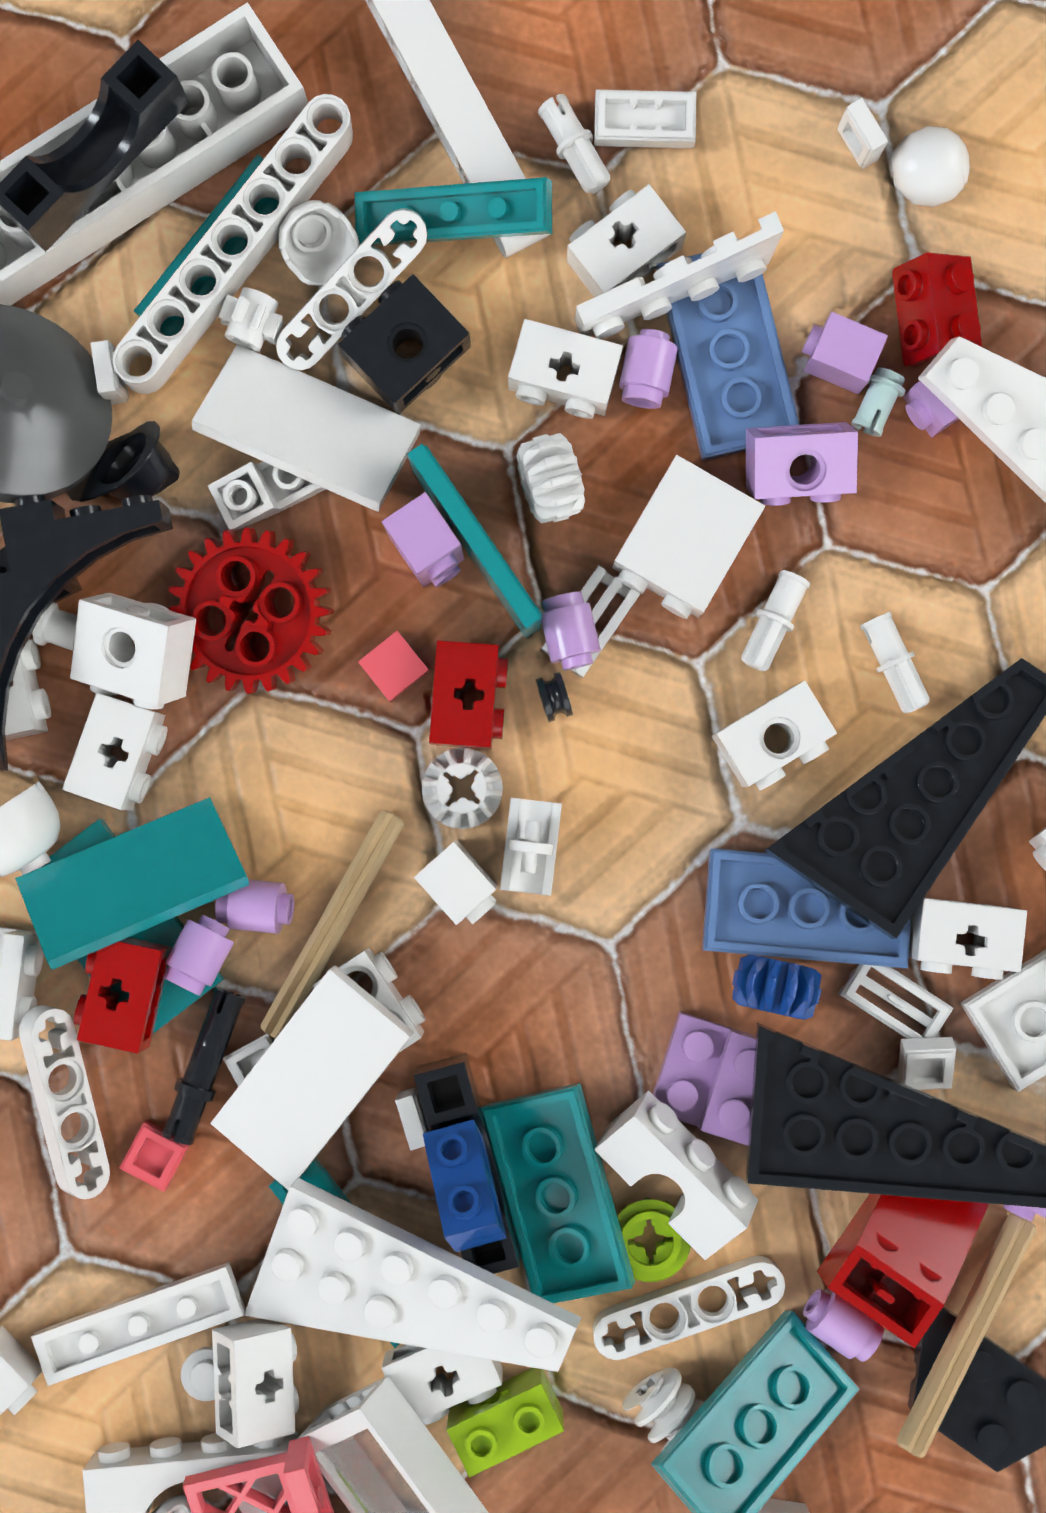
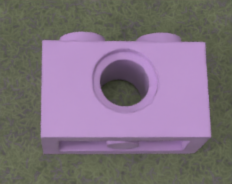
(774, 449)
(425, 541)

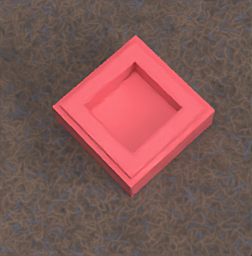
(393, 666)
(154, 1156)

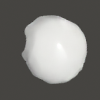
(930, 166)
(316, 241)

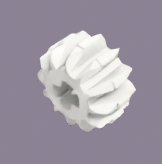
(550, 478)

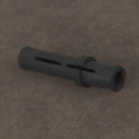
(196, 1085)

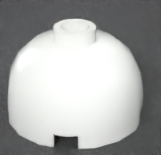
(27, 831)

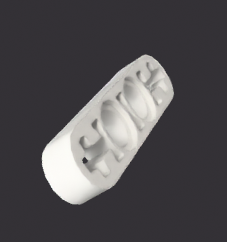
(355, 293)
(72, 1098)
(691, 1316)

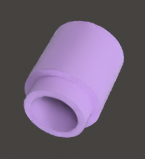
(647, 369)
(569, 630)
(257, 907)
(198, 954)
(842, 1325)

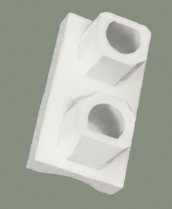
(530, 846)

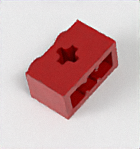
(455, 667)
(131, 1021)

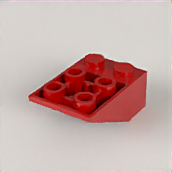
(902, 1259)

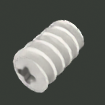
(664, 1403)

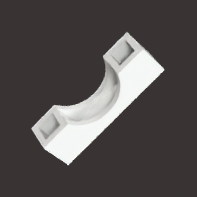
(131, 1478)

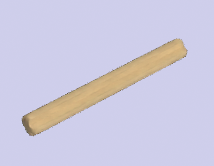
(333, 921)
(966, 1335)

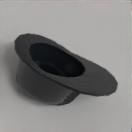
(130, 467)

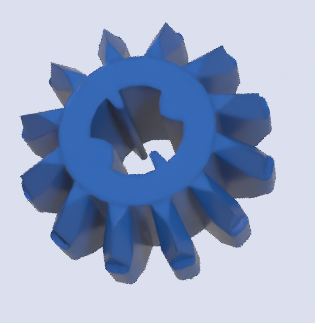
(777, 987)

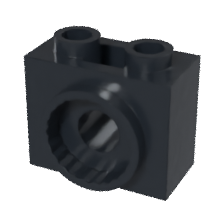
(404, 314)

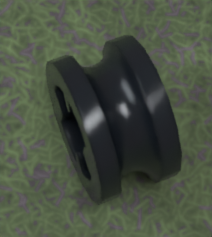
(554, 697)

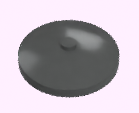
(49, 408)

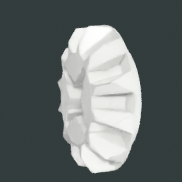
(437, 789)

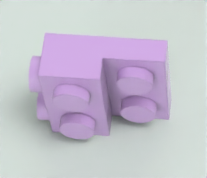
(709, 1077)

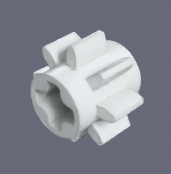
(251, 319)

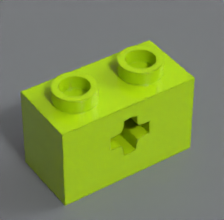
(507, 1423)

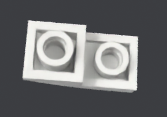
(258, 493)

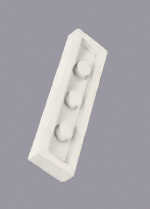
(138, 1323)

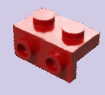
(934, 305)

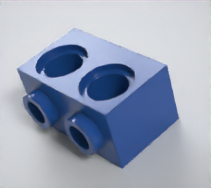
(464, 1186)

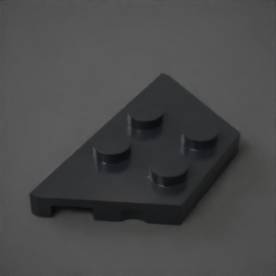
(998, 1404)

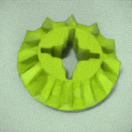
(668, 1254)

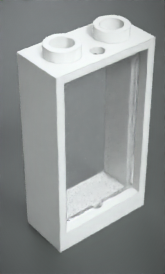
(385, 1457)

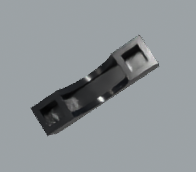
(131, 110)
(451, 1098)

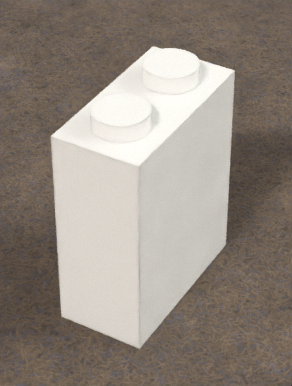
(686, 538)

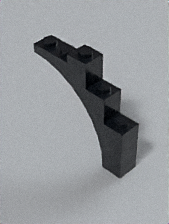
(49, 553)

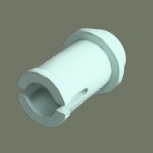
(879, 401)

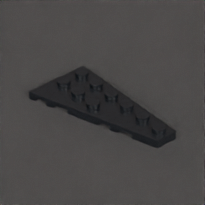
(903, 820)
(860, 1132)

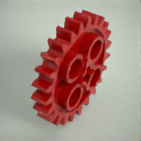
(288, 636)

